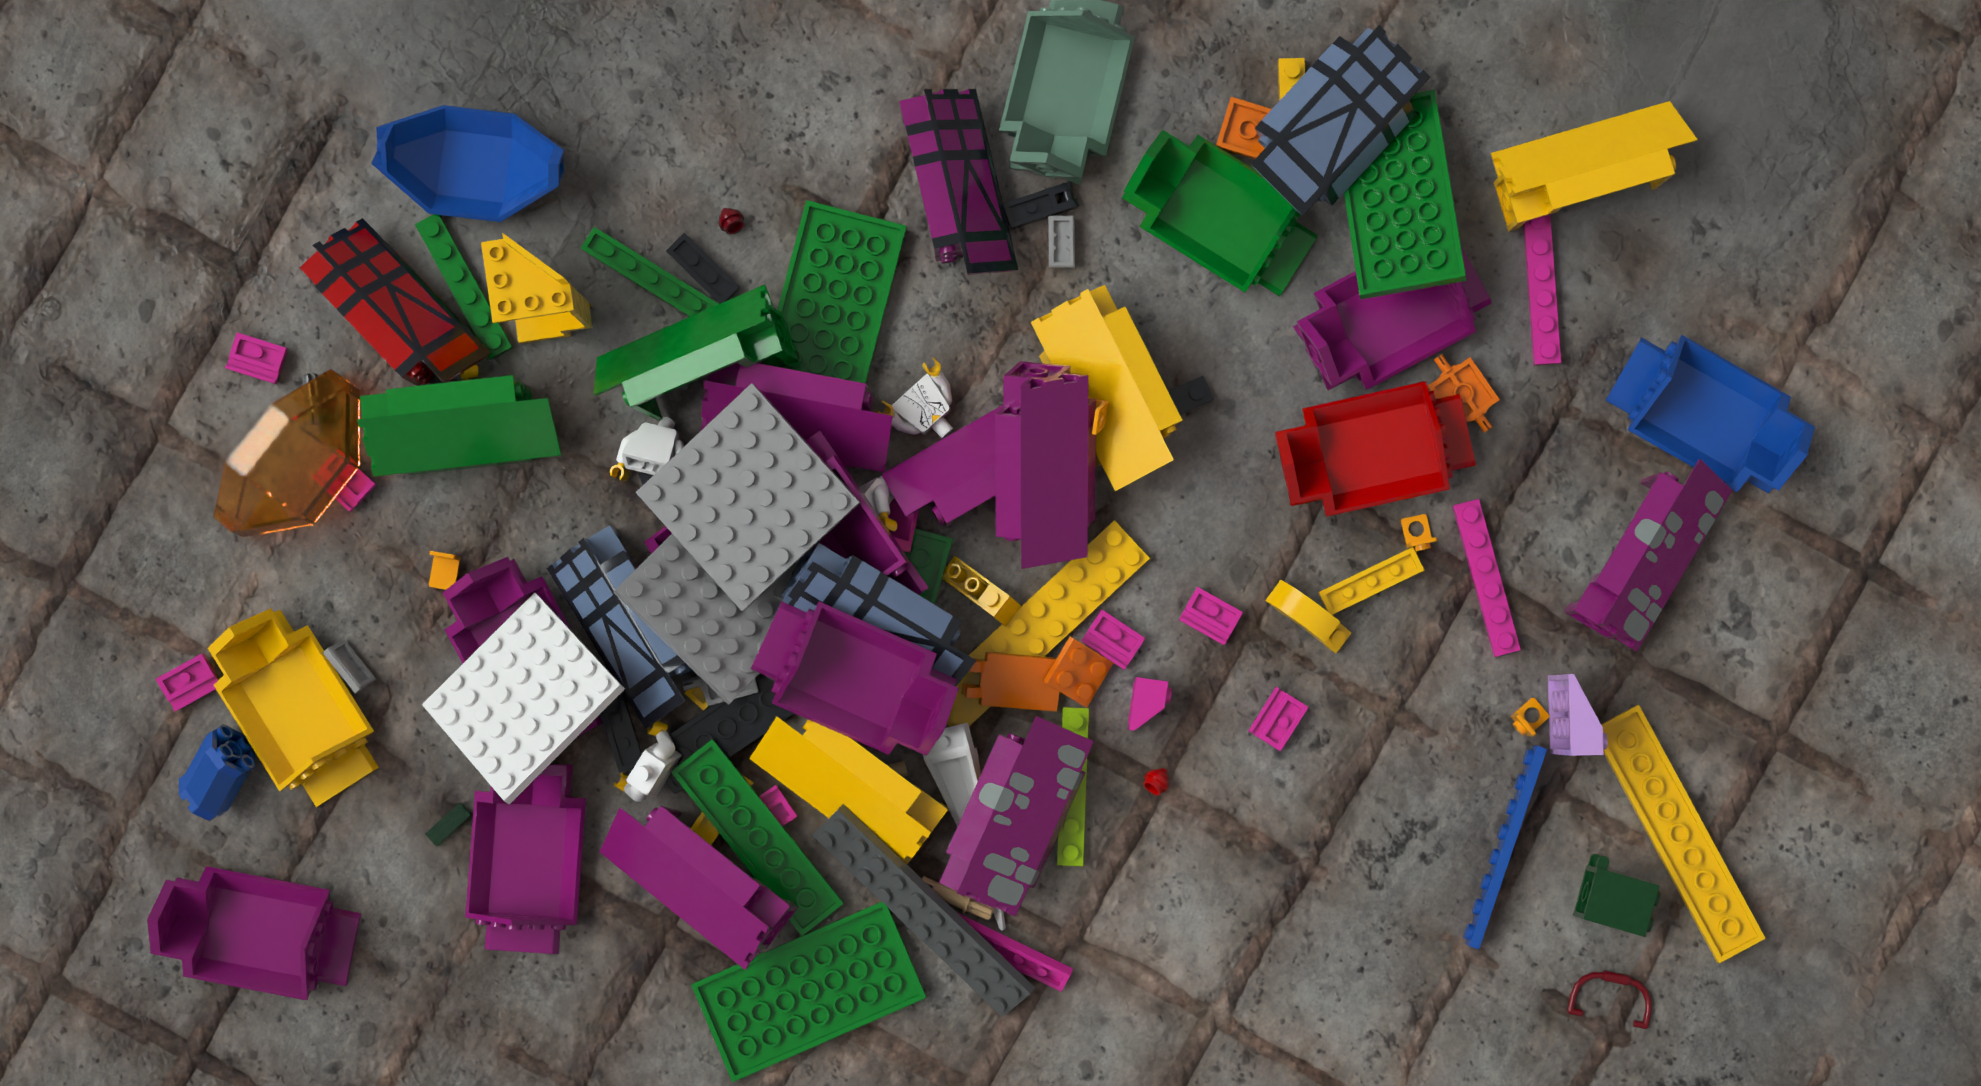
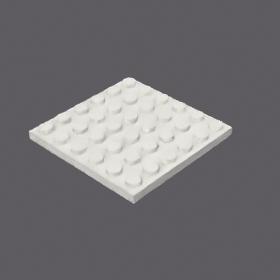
(522, 697)

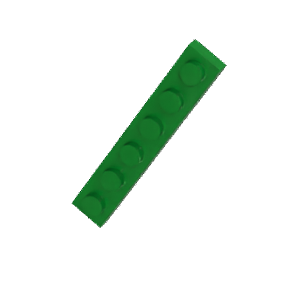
(645, 273)
(463, 285)

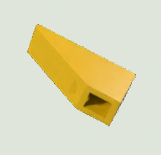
(980, 591)

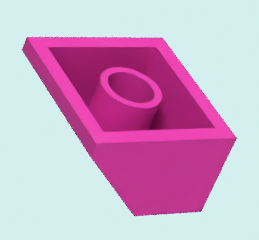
(1147, 700)

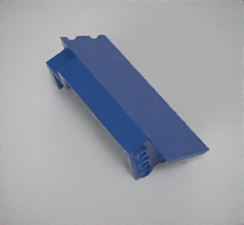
(1711, 412)

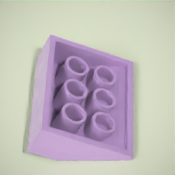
(1572, 721)

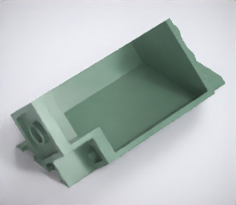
(1066, 87)

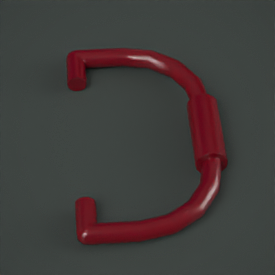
(1614, 978)

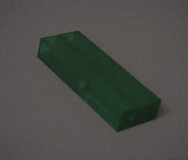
(448, 824)

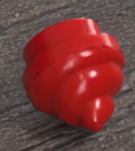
(1156, 781)

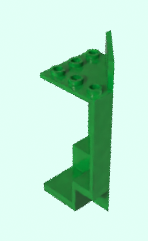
(1218, 213)
(730, 333)
(456, 426)

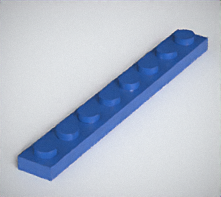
(1500, 857)

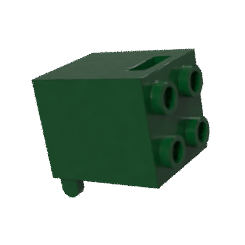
(1616, 899)

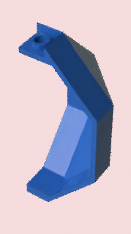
(468, 161)

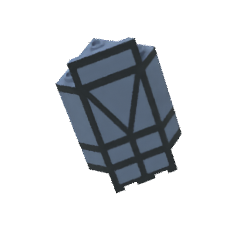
(1337, 119)
(878, 600)
(625, 643)

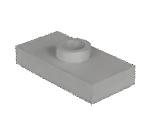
(1061, 242)
(349, 666)

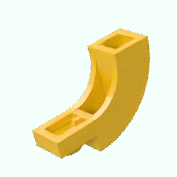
(1308, 615)

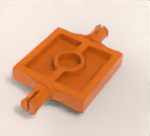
(1470, 384)

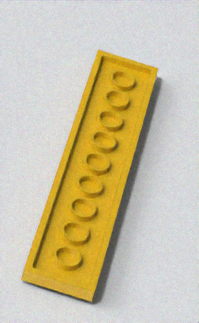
(1057, 608)
(1679, 835)

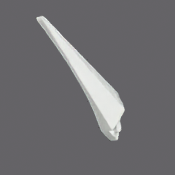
(956, 772)

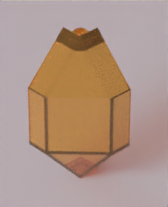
(293, 459)

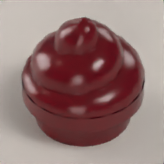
(731, 221)

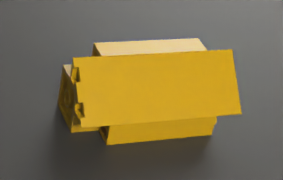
(1588, 162)
(531, 294)
(1108, 348)
(292, 706)
(836, 771)

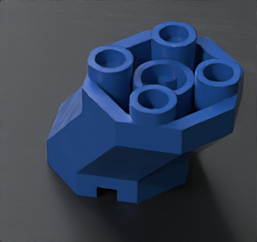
(217, 772)

